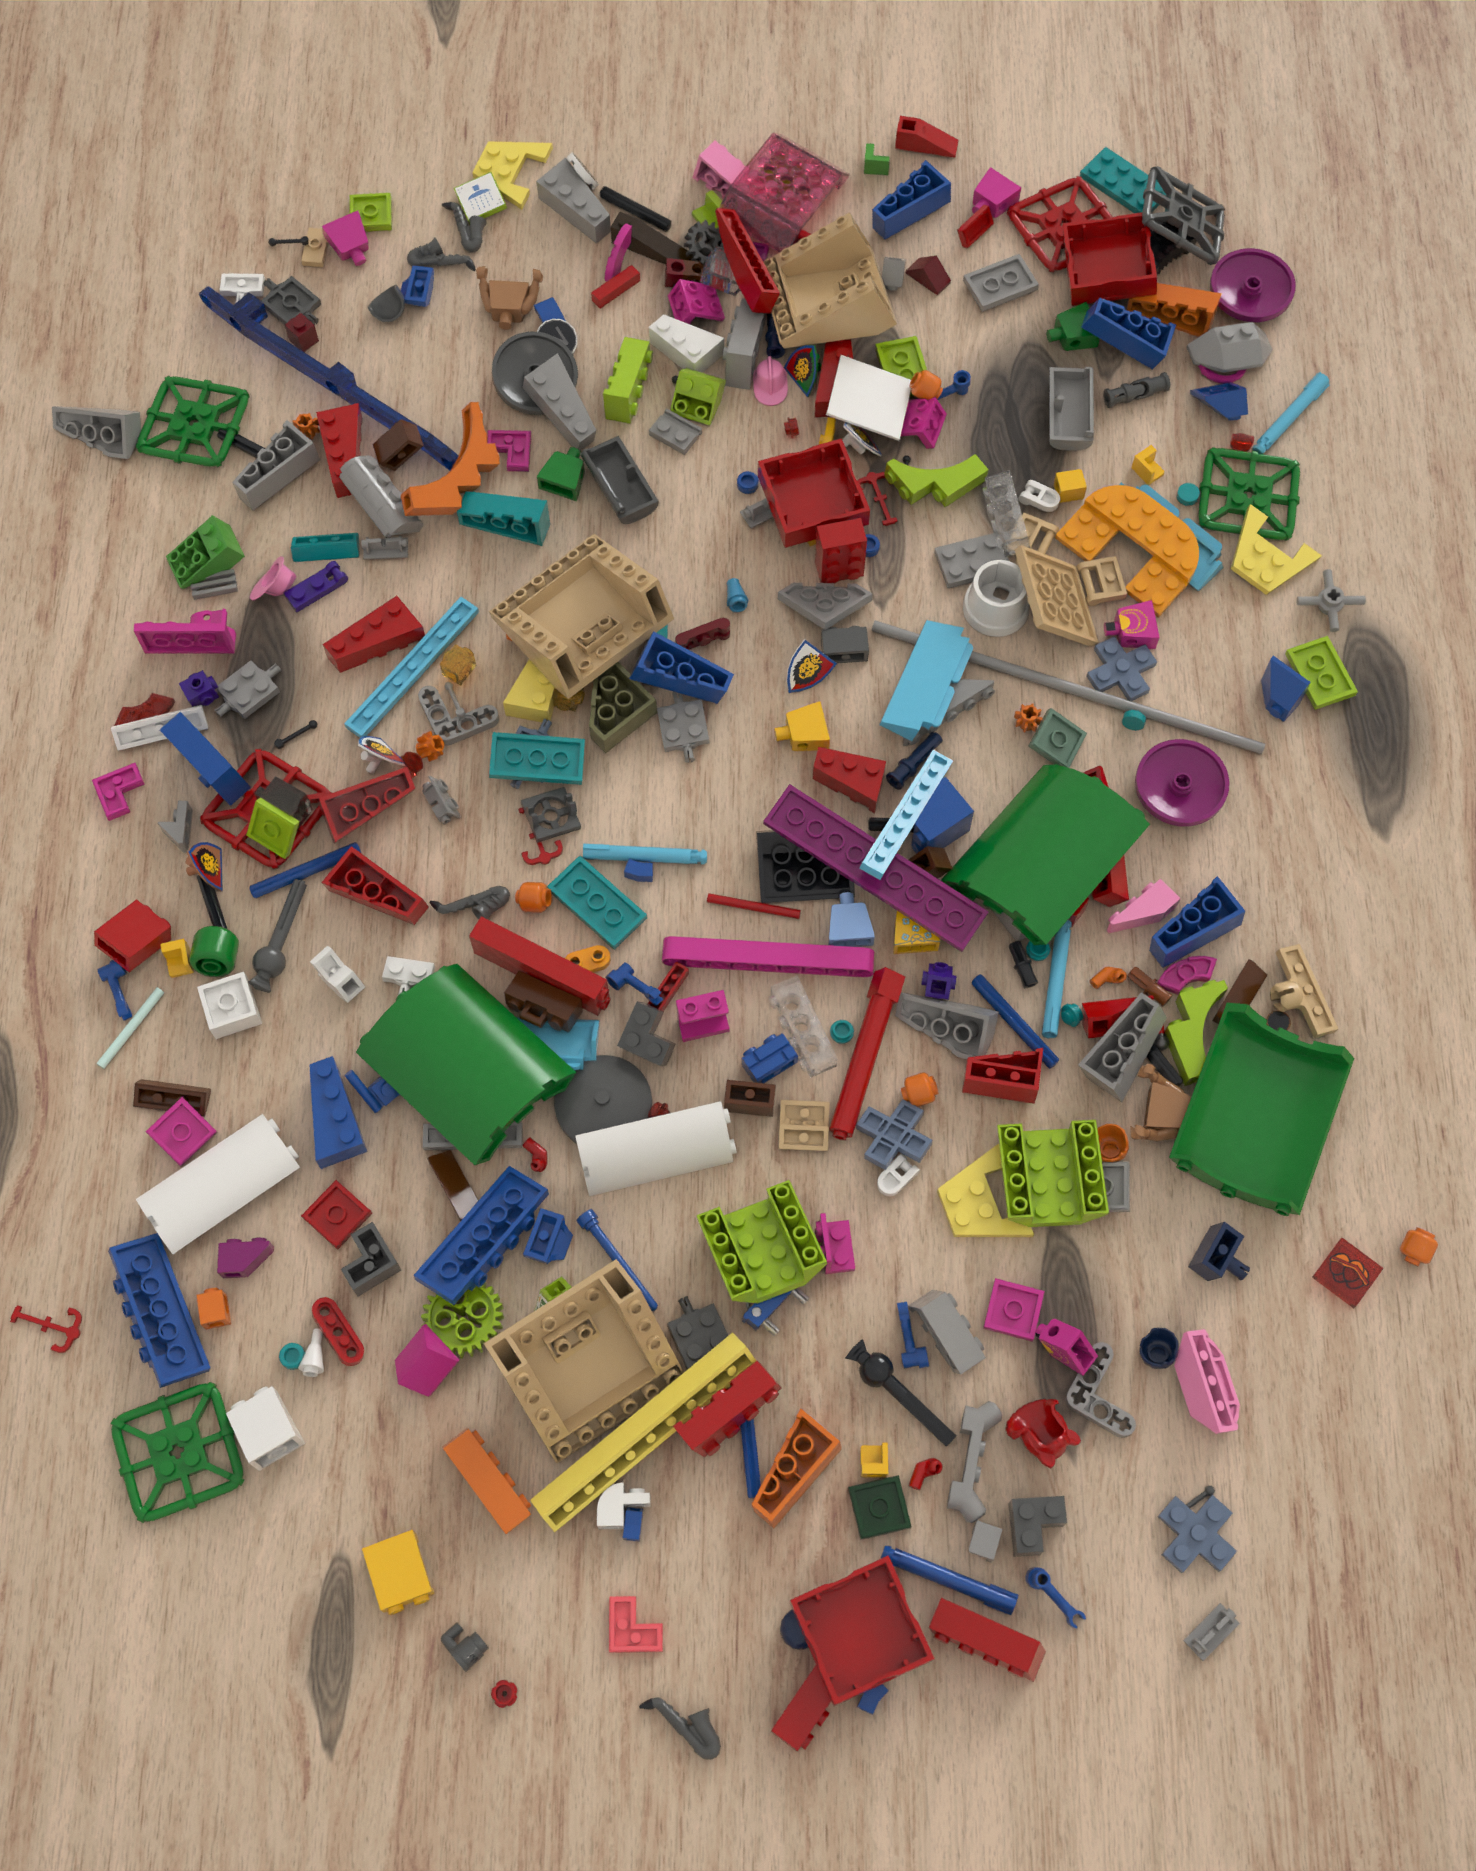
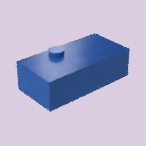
(203, 756)

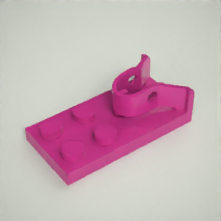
(195, 637)

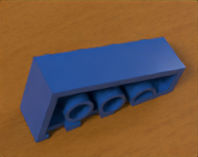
(912, 201)
(1129, 332)
(680, 670)
(1198, 923)
(334, 1121)

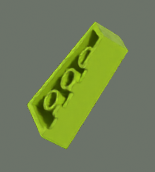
(627, 380)

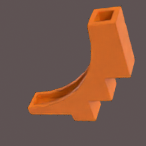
(475, 456)

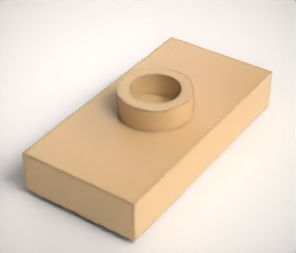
(316, 249)

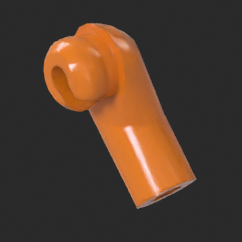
(1110, 975)

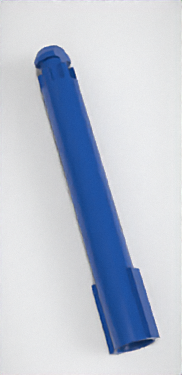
(989, 1594)

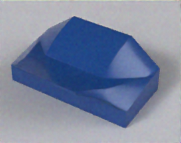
(418, 286)
(548, 1238)

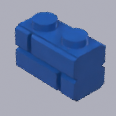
(769, 1059)

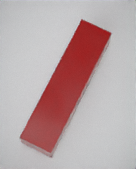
(615, 286)
(671, 985)

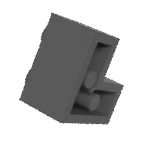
(640, 1037)
(375, 1264)
(1028, 1518)

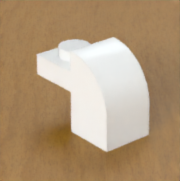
(337, 975)
(613, 1504)

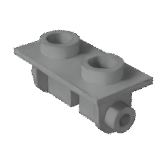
(757, 513)
(385, 548)
(437, 792)
(1211, 1631)

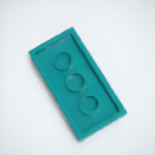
(1119, 180)
(537, 758)
(597, 902)

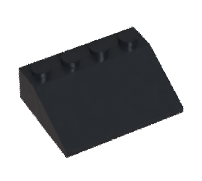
(793, 874)

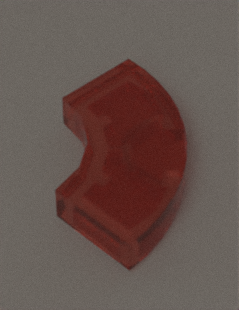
(152, 707)

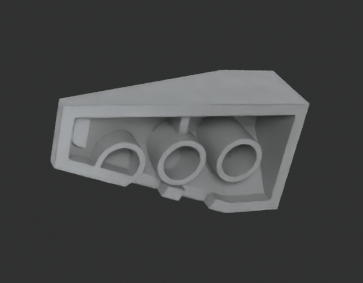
(107, 430)
(957, 1026)

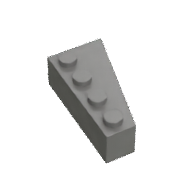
(574, 201)
(743, 346)
(559, 400)
(276, 466)
(1124, 1047)

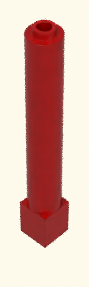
(883, 993)

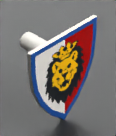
(859, 439)
(807, 667)
(376, 751)

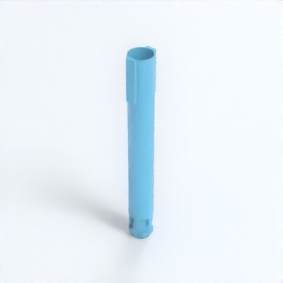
(1311, 392)
(643, 854)
(1056, 981)

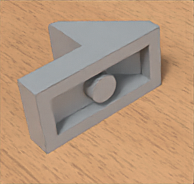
(180, 829)

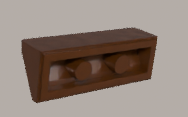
(1244, 988)
(164, 1095)
(453, 1182)

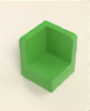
(875, 164)

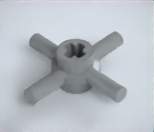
(1331, 600)

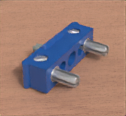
(760, 1312)

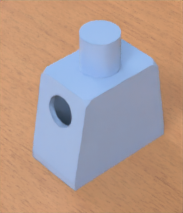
(850, 923)

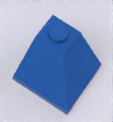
(1225, 399)
(1282, 689)

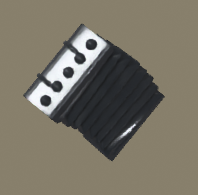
(1164, 249)

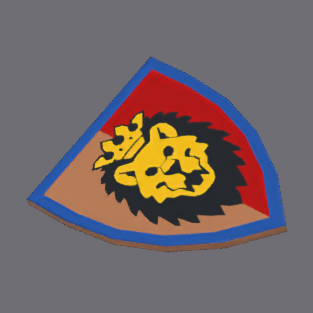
(207, 862)

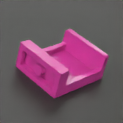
(702, 1015)

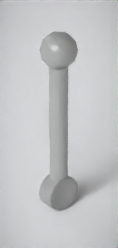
(460, 711)

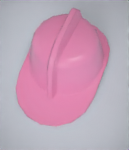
(770, 382)
(275, 581)

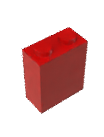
(132, 935)

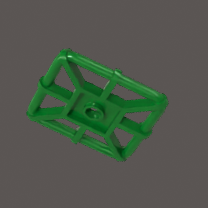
(186, 411)
(1258, 485)
(168, 1467)

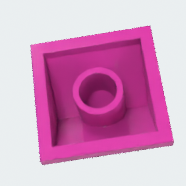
(424, 1362)

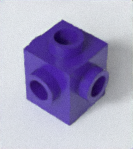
(199, 689)
(939, 980)

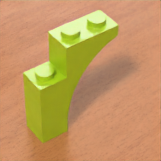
(944, 483)
(1187, 1035)

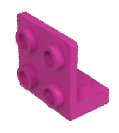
(694, 299)
(924, 420)
(835, 1245)

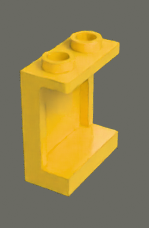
(398, 1572)

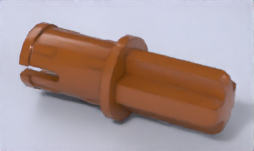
(1149, 986)

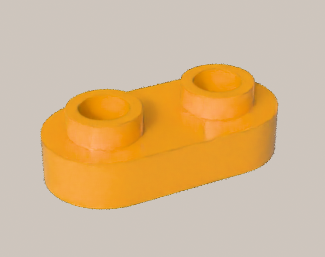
(587, 959)

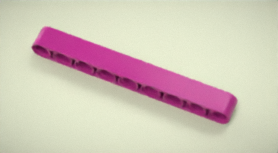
(768, 956)

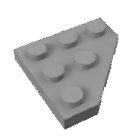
(824, 602)

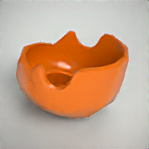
(1113, 1143)

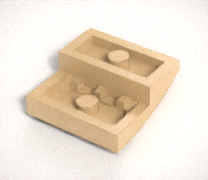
(804, 1125)

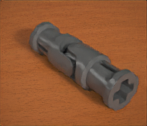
(1137, 391)

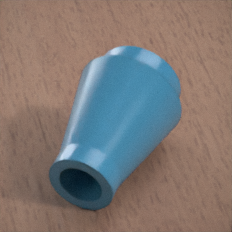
(736, 597)

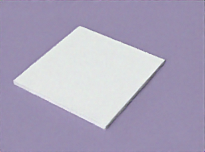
(869, 397)

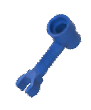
(960, 384)
(111, 973)
(623, 976)
(913, 1356)
(1045, 1585)

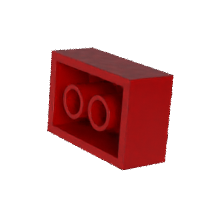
(840, 551)

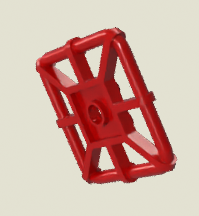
(1052, 220)
(246, 806)

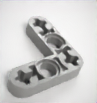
(448, 724)
(1091, 1400)

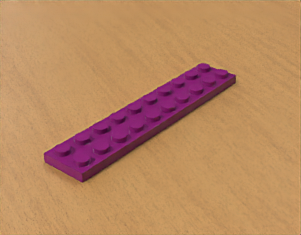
(902, 885)

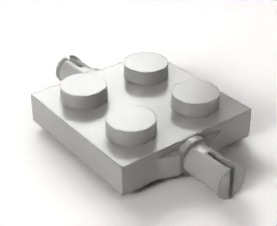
(247, 689)
(683, 726)

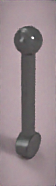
(1209, 1490)

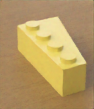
(530, 696)

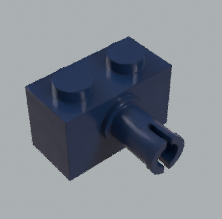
(1217, 1253)

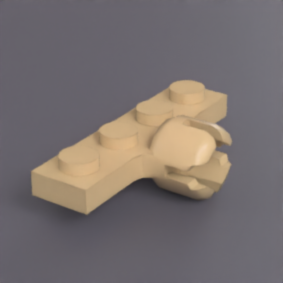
(1302, 992)

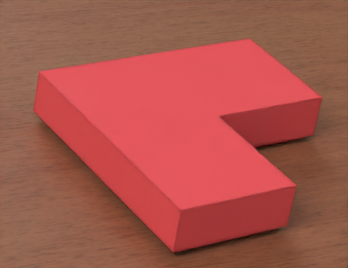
(625, 1634)

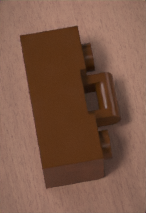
(542, 1003)

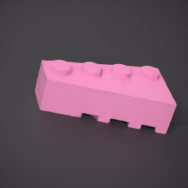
(717, 168)

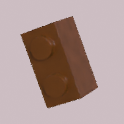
(398, 445)
(750, 1098)

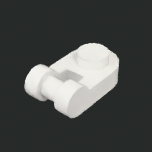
(1047, 500)
(891, 1182)

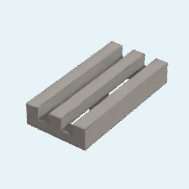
(220, 578)

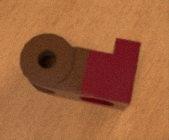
(682, 269)

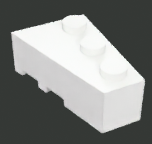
(685, 343)

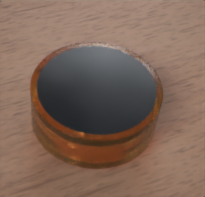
(1278, 1019)

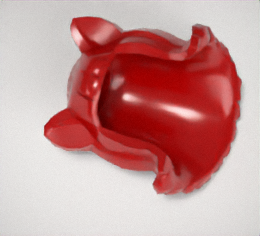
(1042, 1430)

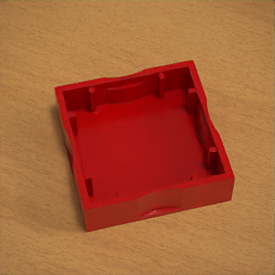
(1109, 259)
(811, 491)
(861, 1631)

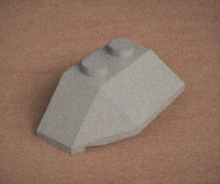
(1231, 348)

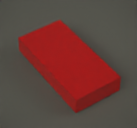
(975, 226)

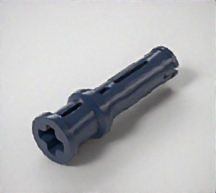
(774, 347)
(908, 766)

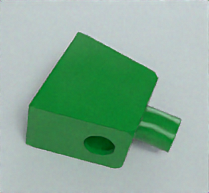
(1069, 330)
(563, 474)

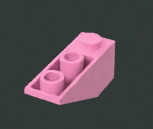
(1149, 908)

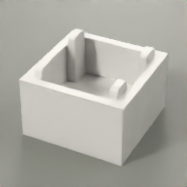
(229, 1005)

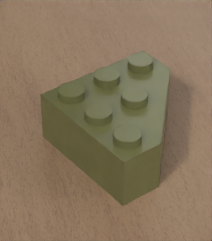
(618, 707)

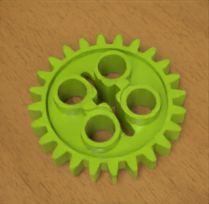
(451, 1333)

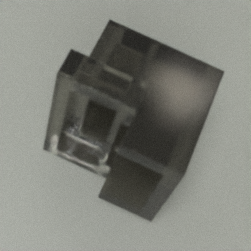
(287, 799)

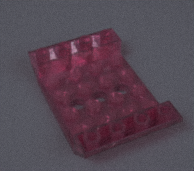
(777, 210)

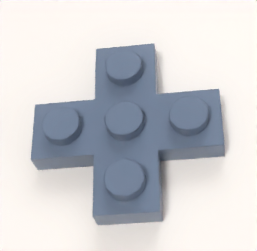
(1121, 669)
(894, 1134)
(1197, 1534)

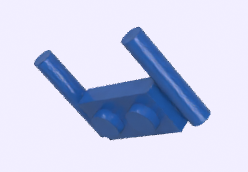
(376, 1095)

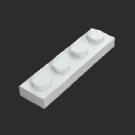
(148, 729)

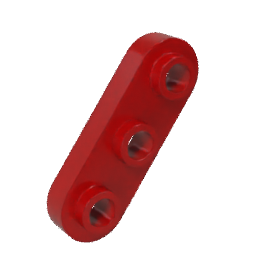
(336, 1321)

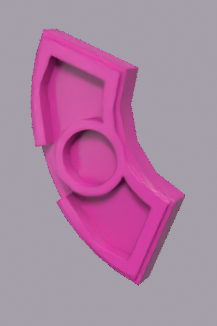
(620, 247)
(1187, 971)

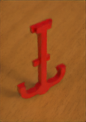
(872, 479)
(544, 857)
(72, 1332)

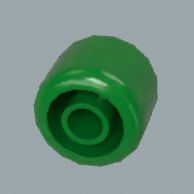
(214, 951)

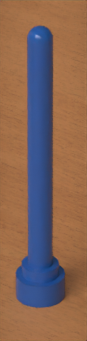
(589, 1221)

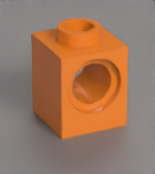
(213, 1308)

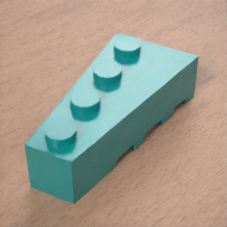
(506, 516)

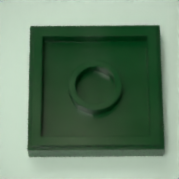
(879, 1507)

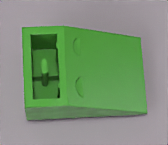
(205, 553)

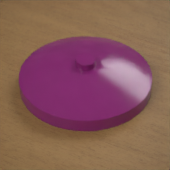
(1253, 285)
(1182, 782)

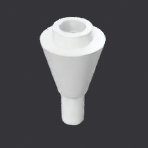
(313, 1359)

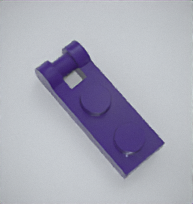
(316, 586)

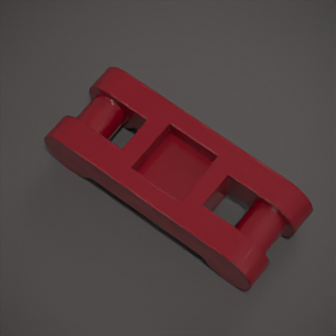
(704, 634)

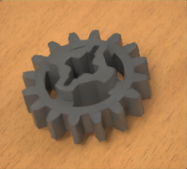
(704, 235)

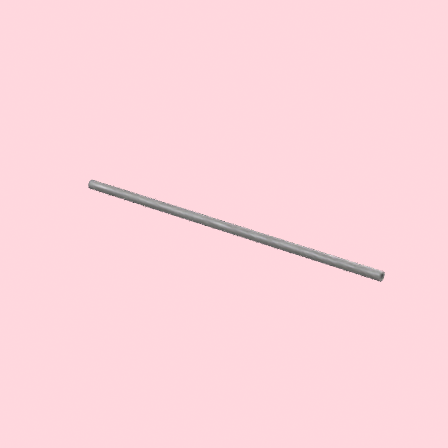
(1087, 693)

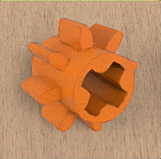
(307, 425)
(1025, 723)
(430, 746)

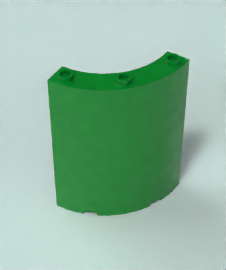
(1048, 850)
(463, 1060)
(1261, 1111)

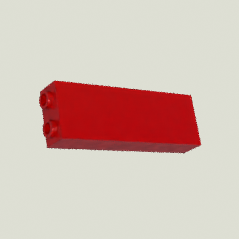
(523, 955)

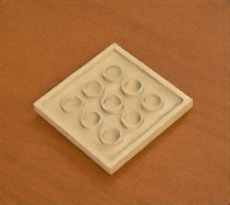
(1056, 596)

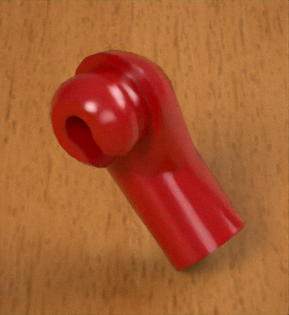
(539, 1155)
(924, 1469)

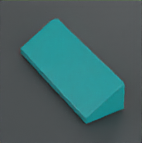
(325, 547)

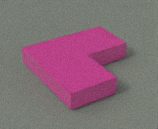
(514, 443)
(113, 785)

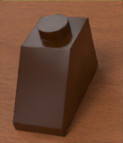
(932, 860)

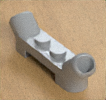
(961, 1494)

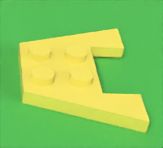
(505, 163)
(1261, 561)
(971, 1203)

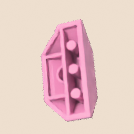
(1207, 1383)

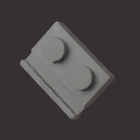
(675, 431)

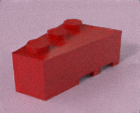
(851, 775)
(1004, 1076)

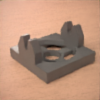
(542, 834)

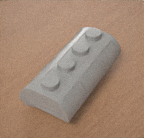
(1071, 408)
(378, 496)

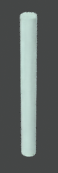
(130, 1028)

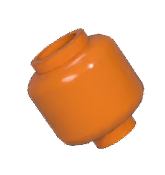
(926, 385)
(533, 897)
(919, 1089)
(1419, 1246)

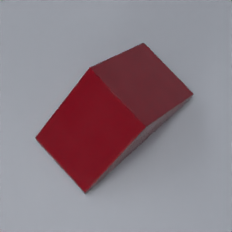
(929, 273)

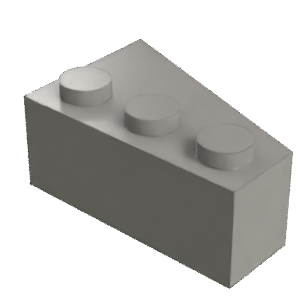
(949, 1330)

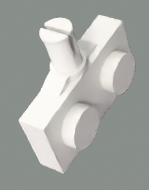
(241, 284)
(406, 972)

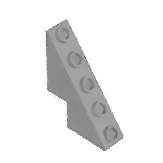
(966, 696)

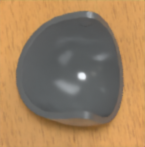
(388, 305)

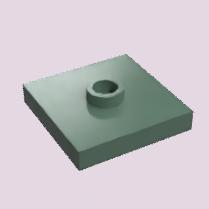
(1057, 739)

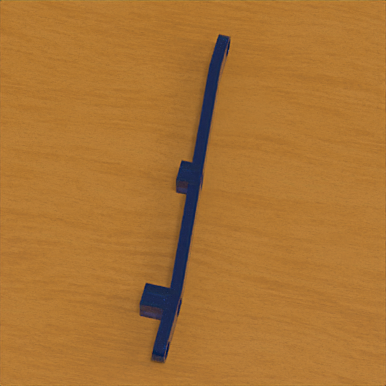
(246, 318)

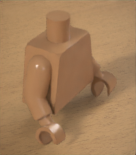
(508, 299)
(1164, 1108)

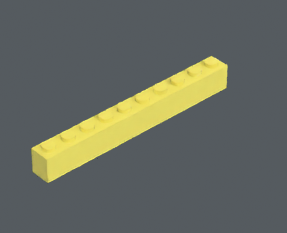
(641, 1433)

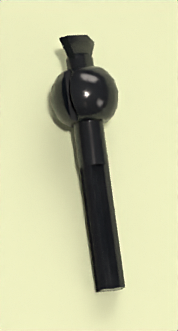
(877, 1371)

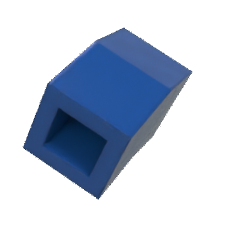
(639, 871)
(633, 1524)
(871, 1698)

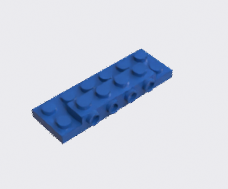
(483, 1236)
(157, 1310)

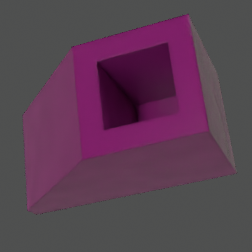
(241, 1258)

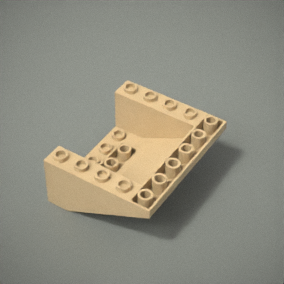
(829, 287)
(583, 614)
(585, 1360)

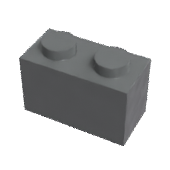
(845, 644)

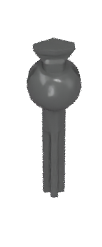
(269, 960)

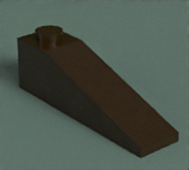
(648, 241)

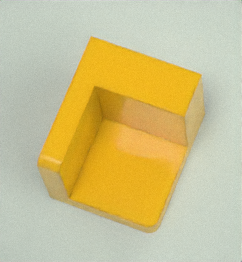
(1146, 466)
(1070, 485)
(178, 957)
(874, 1461)

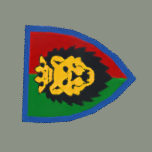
(803, 367)

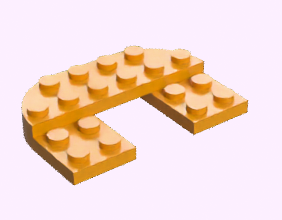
(1148, 525)

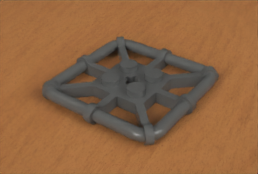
(1184, 214)

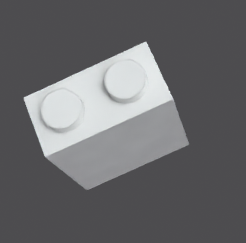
(264, 1428)

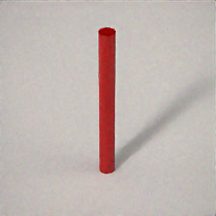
(753, 906)

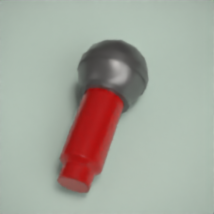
(1162, 1041)

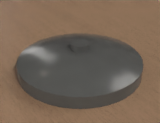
(521, 356)
(603, 1096)

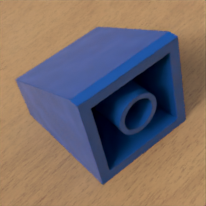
(942, 819)

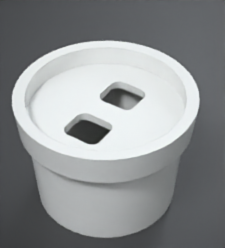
(990, 614)

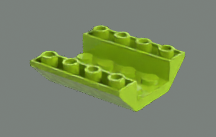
(1053, 1174)
(763, 1246)

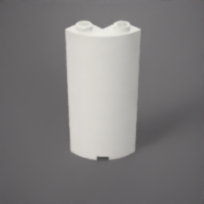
(655, 1148)
(218, 1183)

